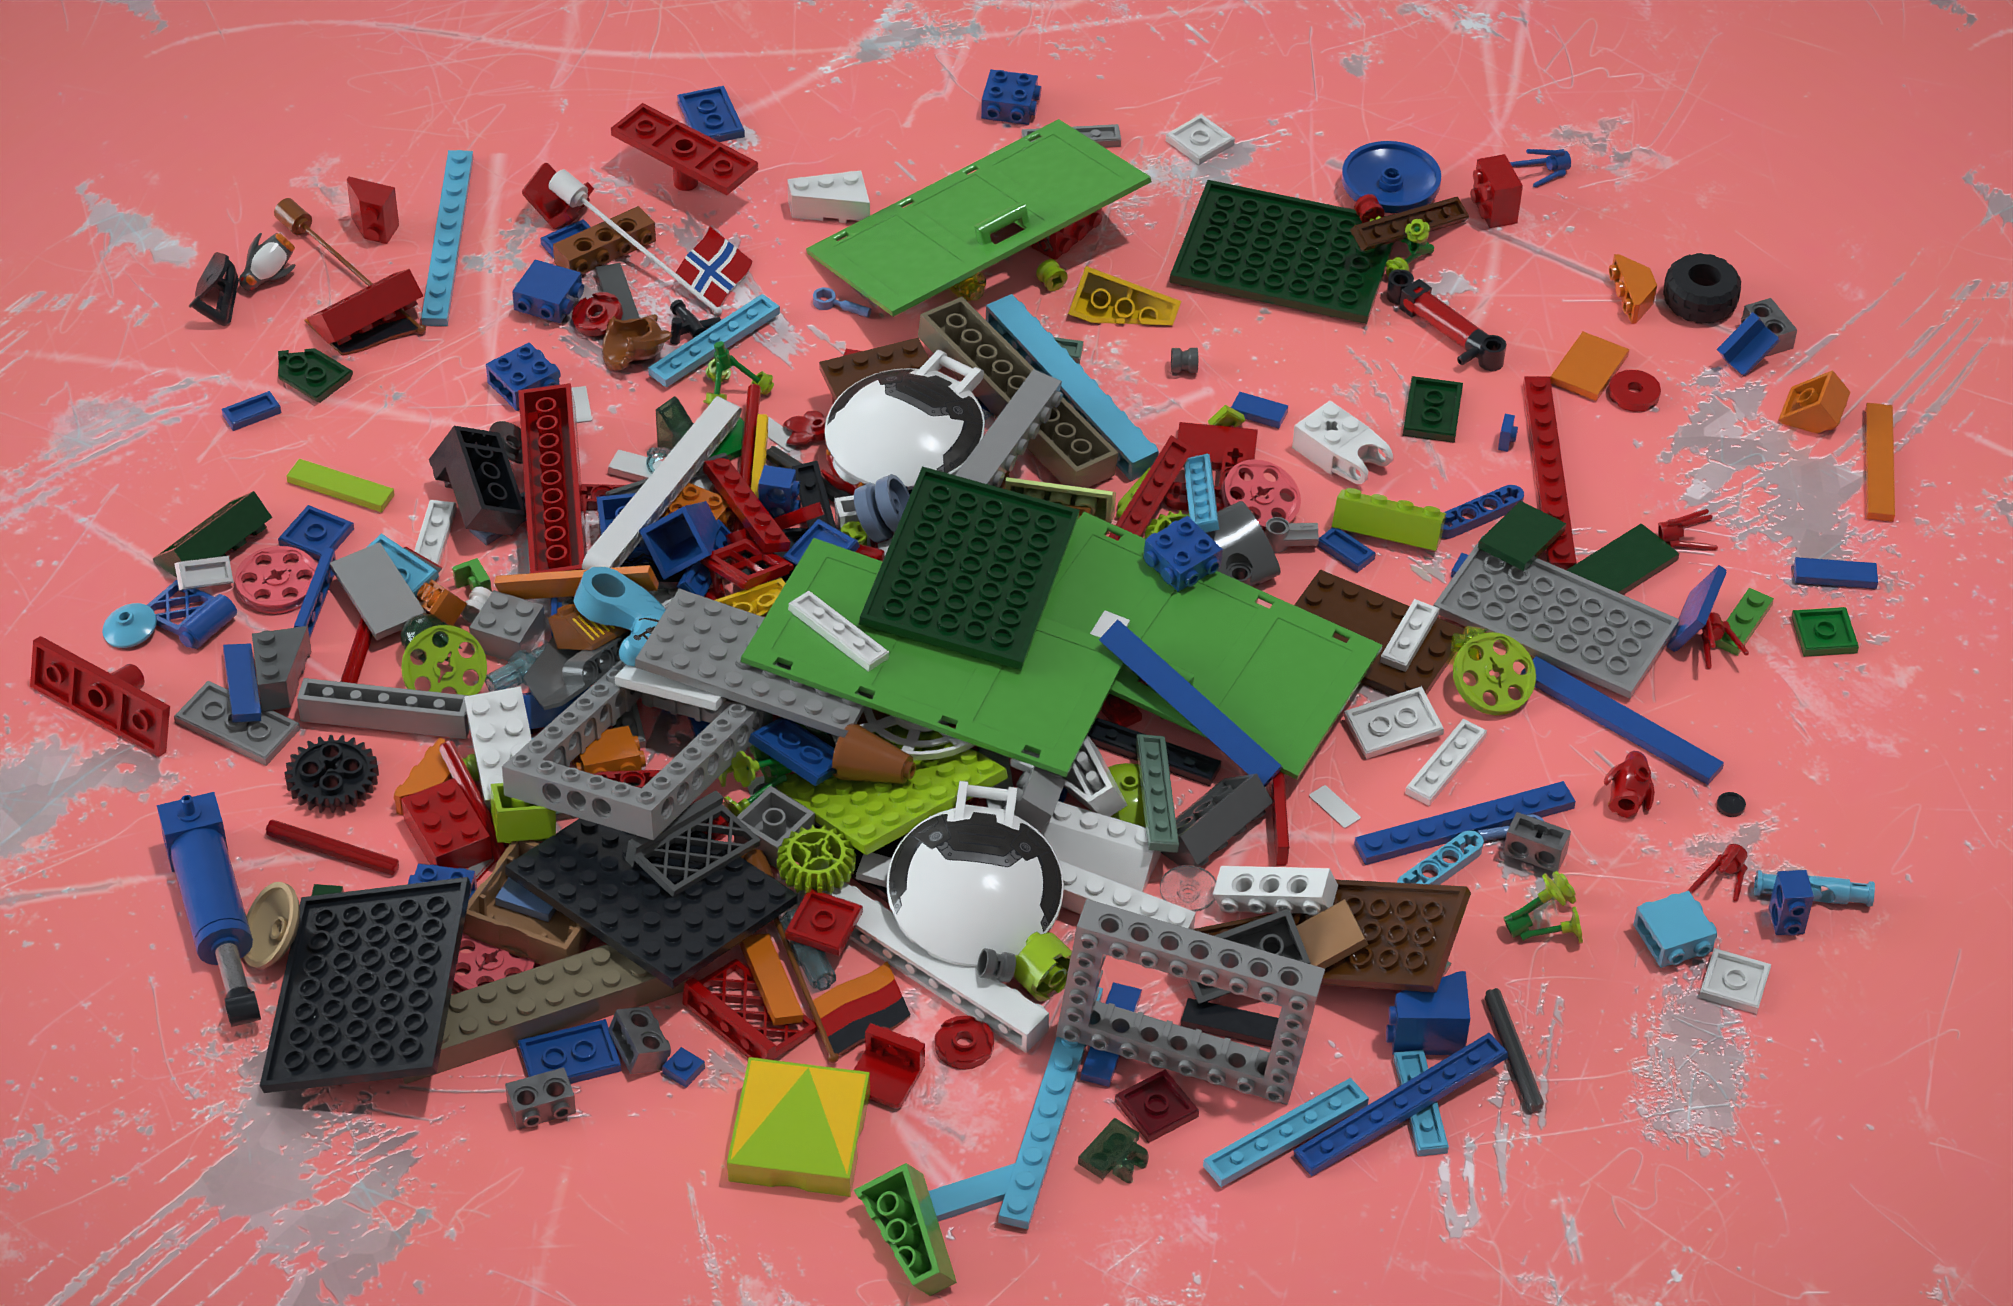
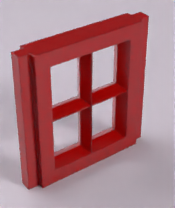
(777, 565)

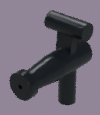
(687, 322)

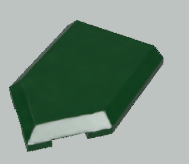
(312, 373)

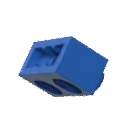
(779, 490)
(1791, 902)

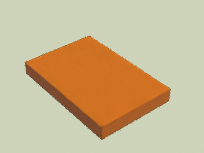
(1589, 366)

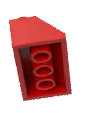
(366, 307)

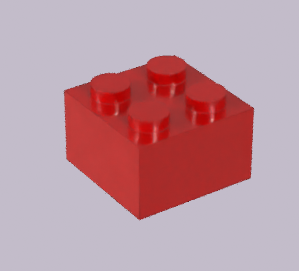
(1496, 191)

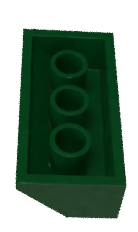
(218, 533)

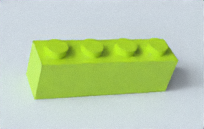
(1389, 519)

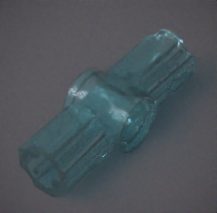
(513, 673)
(812, 960)

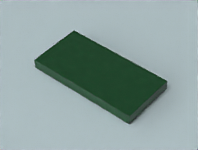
(1627, 560)

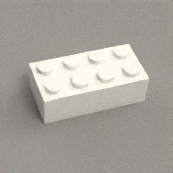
(497, 732)

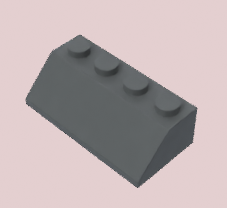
(1218, 817)
(1271, 934)

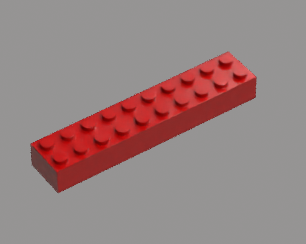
(552, 479)

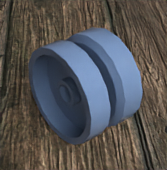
(881, 506)

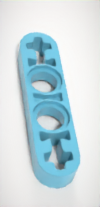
(1443, 869)

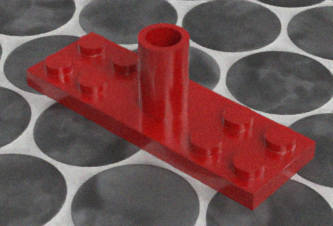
(686, 150)
(101, 696)

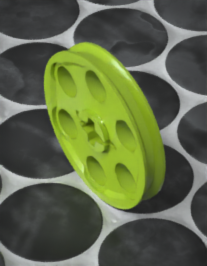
(435, 655)
(1499, 663)

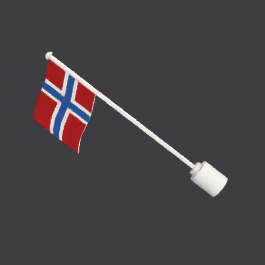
(707, 270)

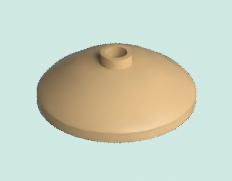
(273, 924)

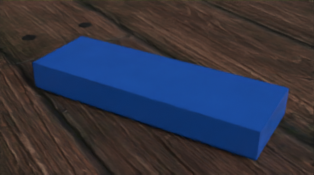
(1835, 572)

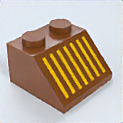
(578, 633)

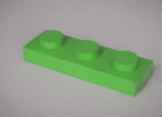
(1745, 619)

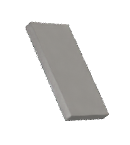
(377, 590)
(211, 717)

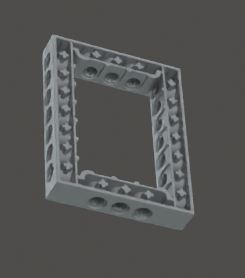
(543, 774)
(1197, 957)

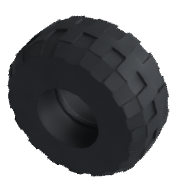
(1702, 288)

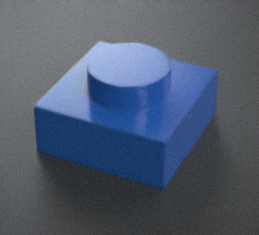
(1508, 432)
(683, 1067)

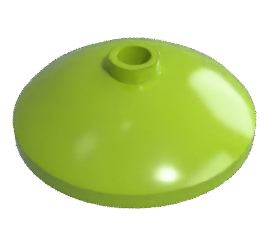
(1128, 782)

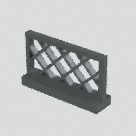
(694, 818)

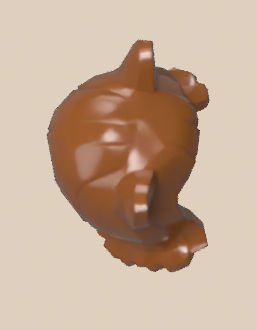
(632, 341)

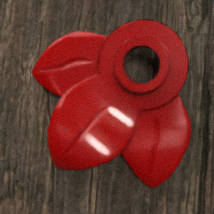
(806, 428)

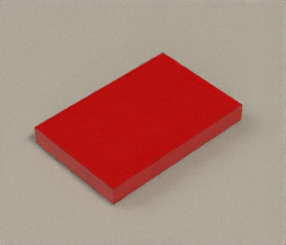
(1215, 439)

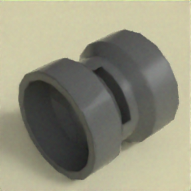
(1184, 360)
(996, 965)

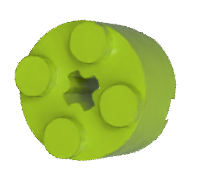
(1043, 965)

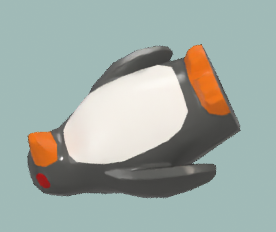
(266, 261)

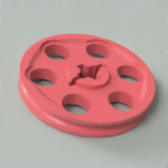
(1260, 486)
(274, 579)
(487, 972)

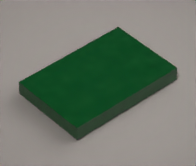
(1432, 409)
(1521, 535)

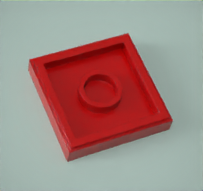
(824, 922)

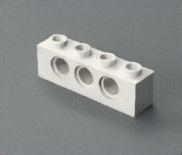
(1274, 889)

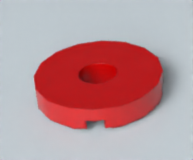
(586, 308)
(1639, 380)
(959, 1055)

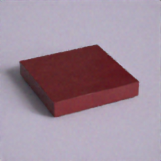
(1156, 1105)

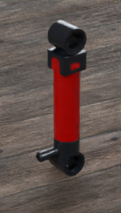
(1416, 299)

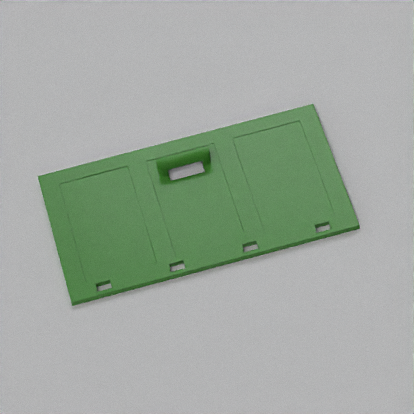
(946, 230)
(1260, 666)
(993, 705)

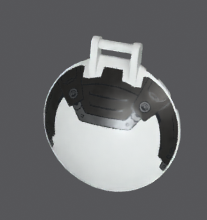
(906, 422)
(974, 880)

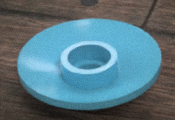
(129, 625)

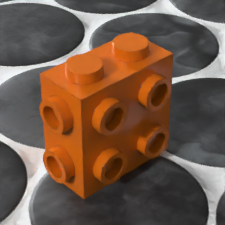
(693, 494)
(612, 752)

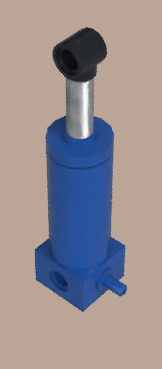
(210, 895)

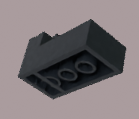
(482, 479)

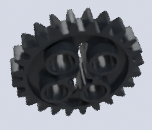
(331, 773)

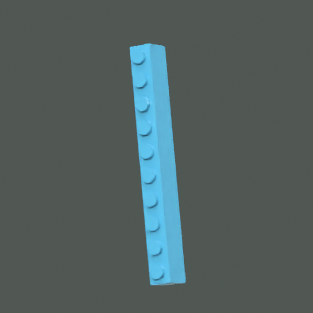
(1045, 355)

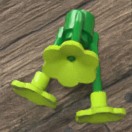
(744, 771)
(1557, 889)

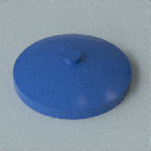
(1394, 173)

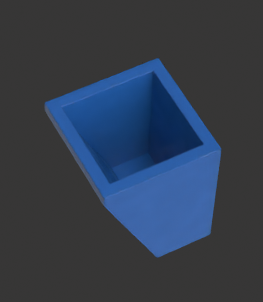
(681, 538)
(1431, 1019)

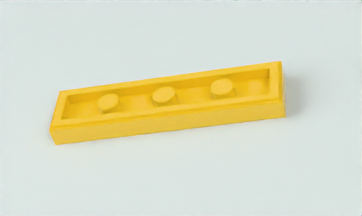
(759, 451)

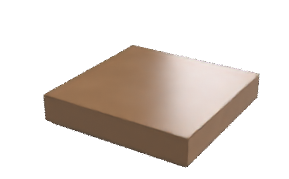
(1331, 935)

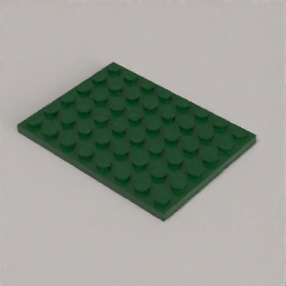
(1280, 252)
(970, 568)

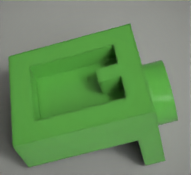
(471, 574)

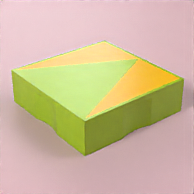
(798, 1126)

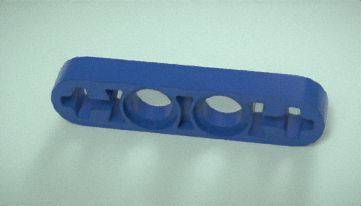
(1457, 525)

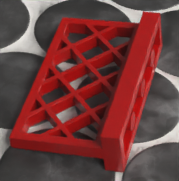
(732, 1023)

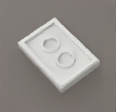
(1393, 722)

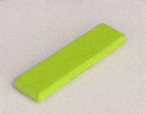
(340, 485)

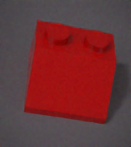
(373, 209)

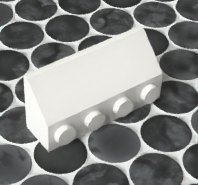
(1101, 845)

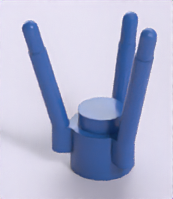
(1557, 162)

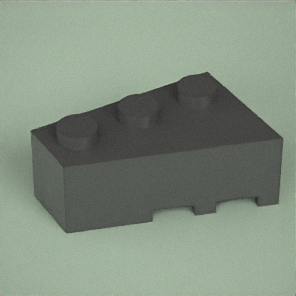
(279, 663)

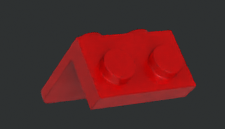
(546, 202)
(892, 1063)

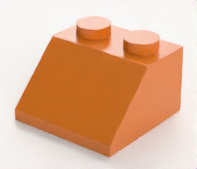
(1816, 403)

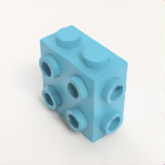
(1675, 929)

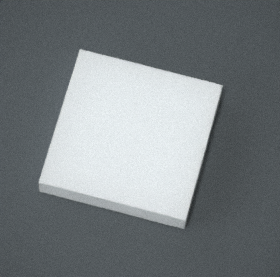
(1200, 139)
(1735, 981)

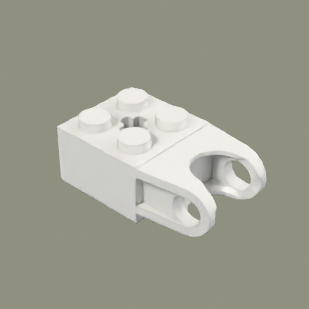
(1339, 443)

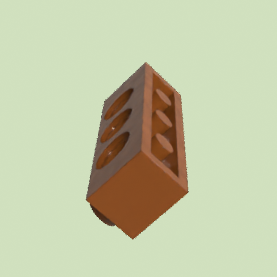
(603, 243)

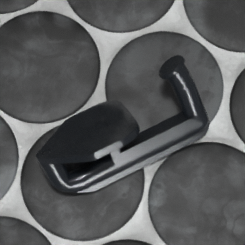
(213, 277)

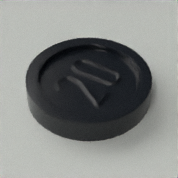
(1731, 804)

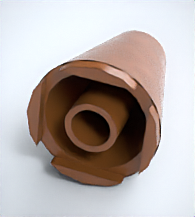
(870, 758)

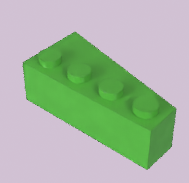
(909, 1224)

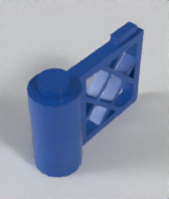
(200, 621)

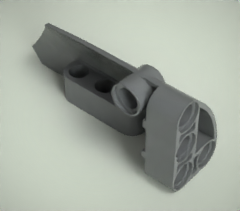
(1245, 546)
(565, 673)

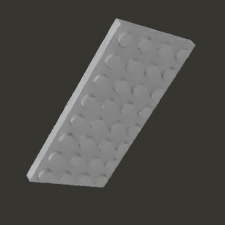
(1560, 618)
(703, 648)

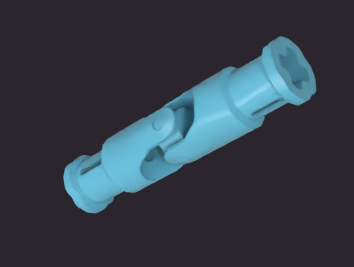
(1839, 889)

